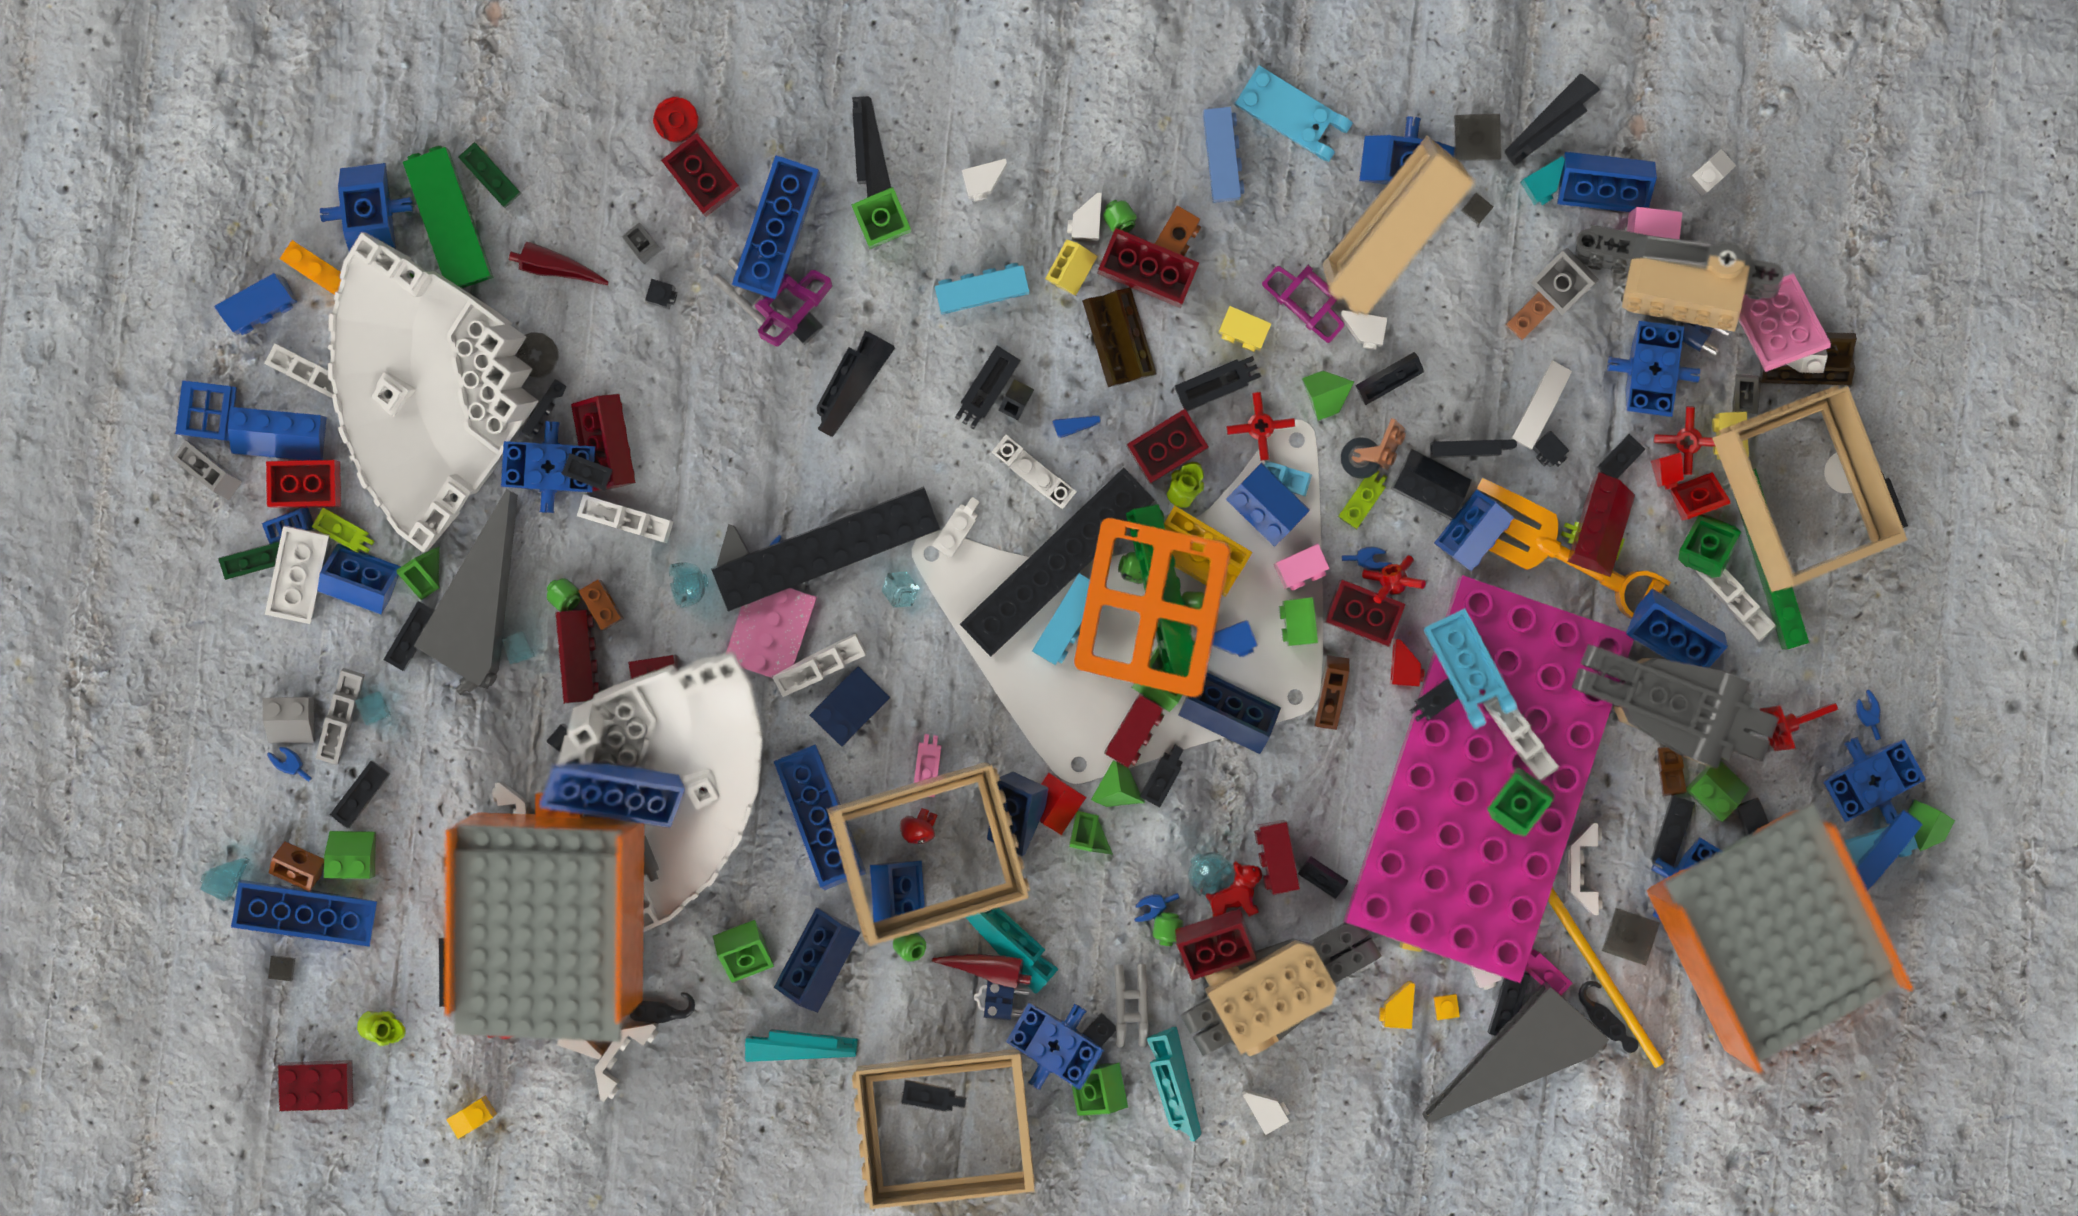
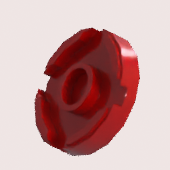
(675, 119)

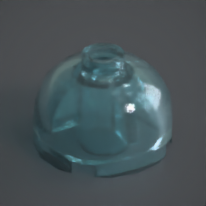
(687, 584)
(1207, 872)

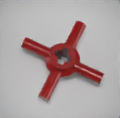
(1255, 433)
(1682, 445)
(1393, 579)

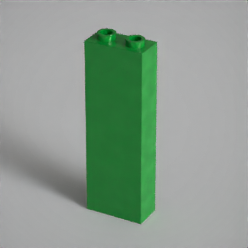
(447, 217)

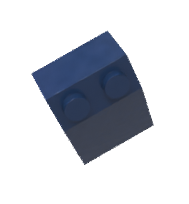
(849, 706)
(1025, 806)

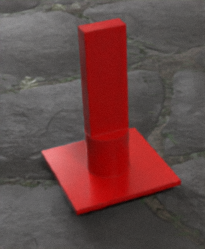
(1790, 723)

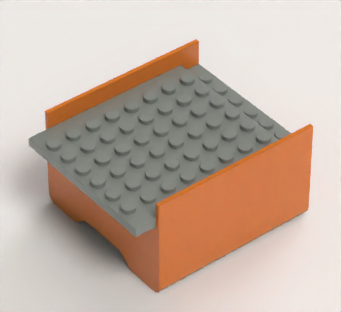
(543, 924)
(1778, 935)

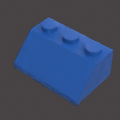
(256, 304)
(1268, 504)
(1474, 530)
(358, 578)
(1235, 639)
(896, 888)

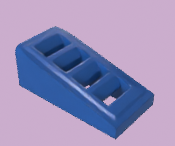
(1069, 426)
(301, 518)

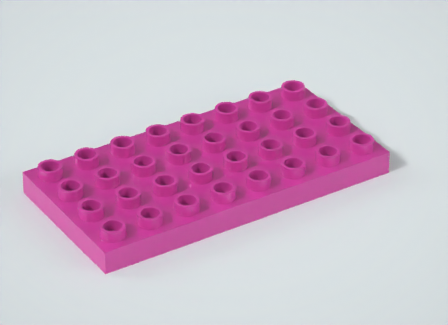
(1436, 859)

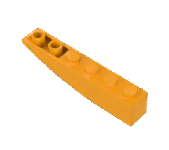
(312, 266)

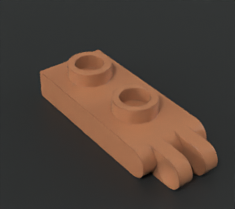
(1530, 316)

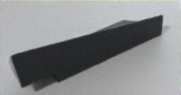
(1556, 117)
(869, 155)
(851, 381)

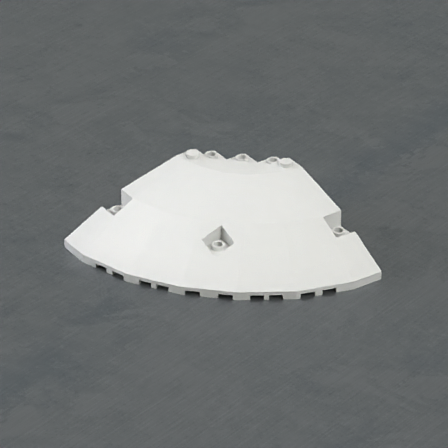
(449, 383)
(688, 728)

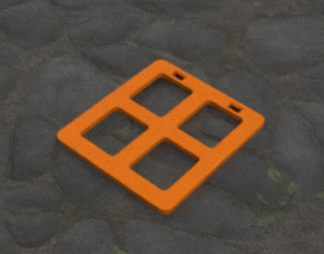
(1152, 607)

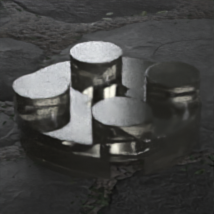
(549, 355)

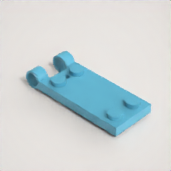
(1290, 111)
(1468, 665)

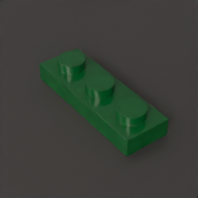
(489, 175)
(249, 560)

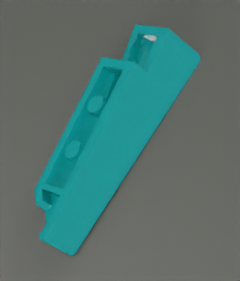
(1013, 941)
(798, 1045)
(1173, 1082)

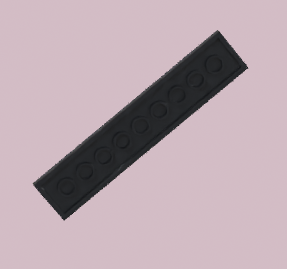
(825, 549)
(1052, 564)

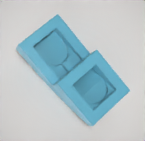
(1293, 479)

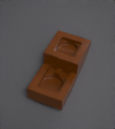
(1671, 772)

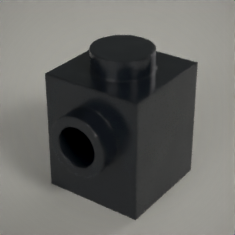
(661, 294)
(1550, 450)

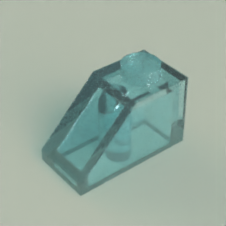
(223, 879)

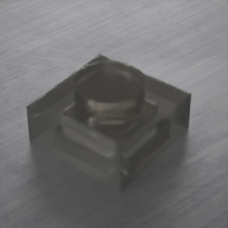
(1477, 208)
(281, 968)

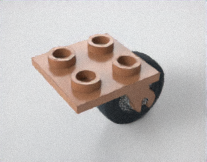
(1364, 457)

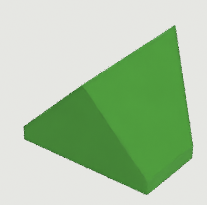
(1327, 393)
(422, 573)
(1117, 787)
(1934, 826)
(1088, 834)

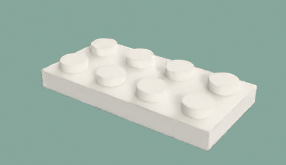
(297, 574)

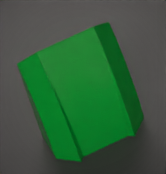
(1709, 545)
(1520, 802)

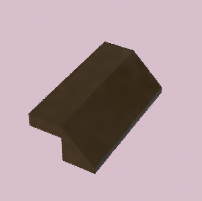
(1119, 337)
(1837, 371)

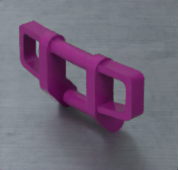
(799, 290)
(1296, 309)

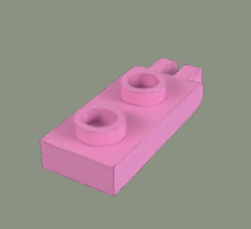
(927, 759)

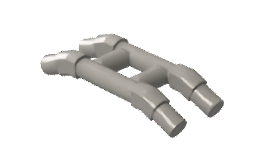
(736, 295)
(1140, 994)

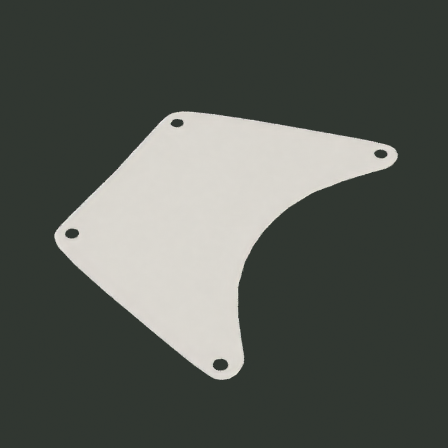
(1077, 711)

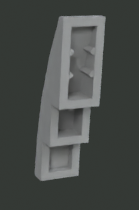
(340, 716)

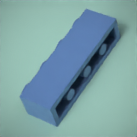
(1221, 154)

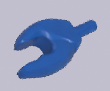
(1365, 558)
(1872, 716)
(291, 765)
(1156, 904)

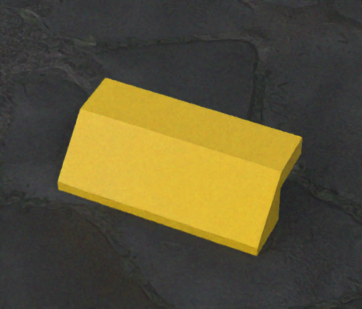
(1197, 565)

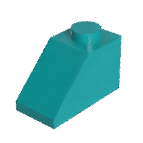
(1544, 182)

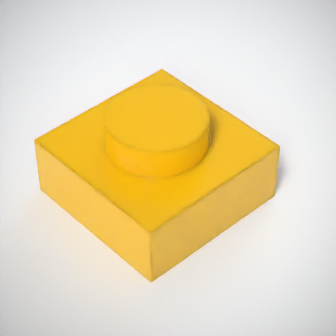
(1446, 1006)

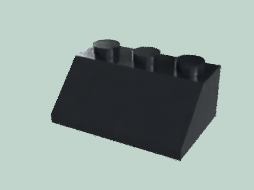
(1431, 484)

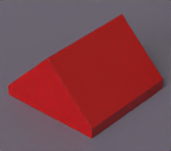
(1699, 496)
(1061, 804)

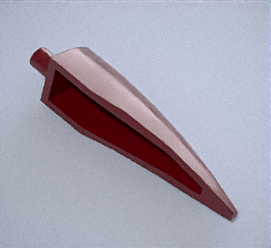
(546, 262)
(994, 968)

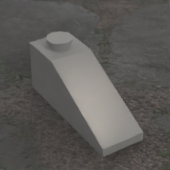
(207, 470)

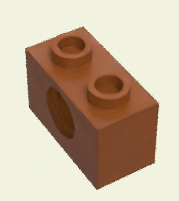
(1179, 220)
(601, 604)
(296, 866)

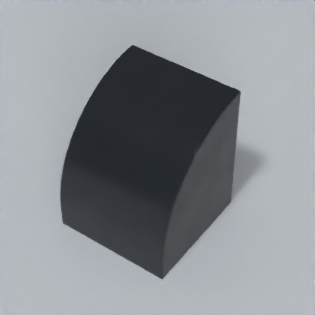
(807, 328)
(1016, 399)
(557, 738)

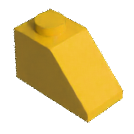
(1398, 1008)
(471, 1116)

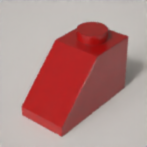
(1668, 470)
(1405, 666)

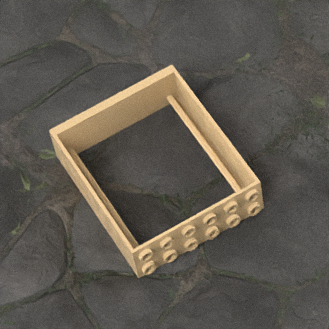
(1396, 226)
(1859, 467)
(1012, 891)
(941, 1190)

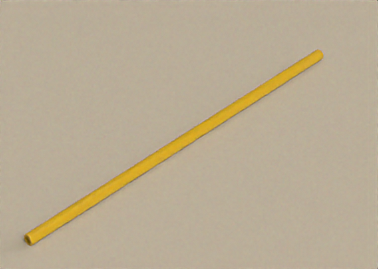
(1605, 979)

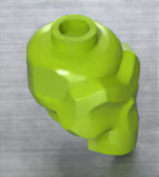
(1186, 484)
(380, 1027)

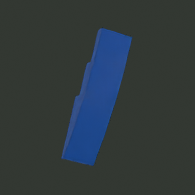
(1887, 848)

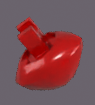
(918, 829)

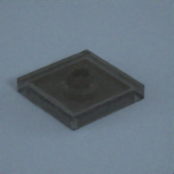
(1477, 137)
(1630, 936)

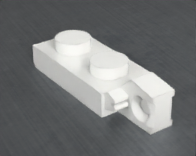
(957, 528)

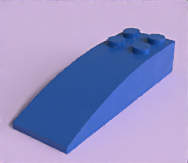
(776, 227)
(614, 792)
(809, 796)
(303, 913)

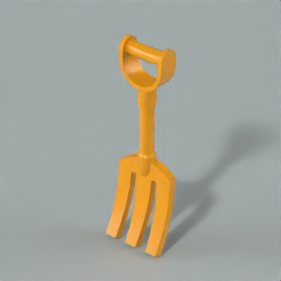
(1544, 544)

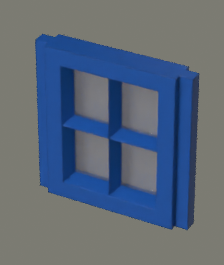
(205, 410)

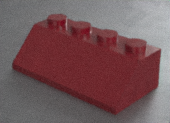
(1148, 268)
(602, 425)
(1602, 525)
(576, 655)

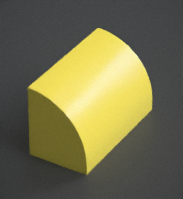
(1071, 267)

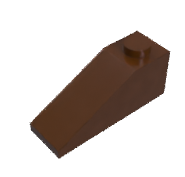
(1332, 692)

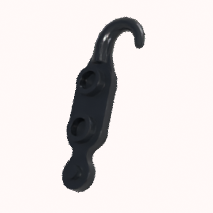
(661, 1012)
(1605, 1019)

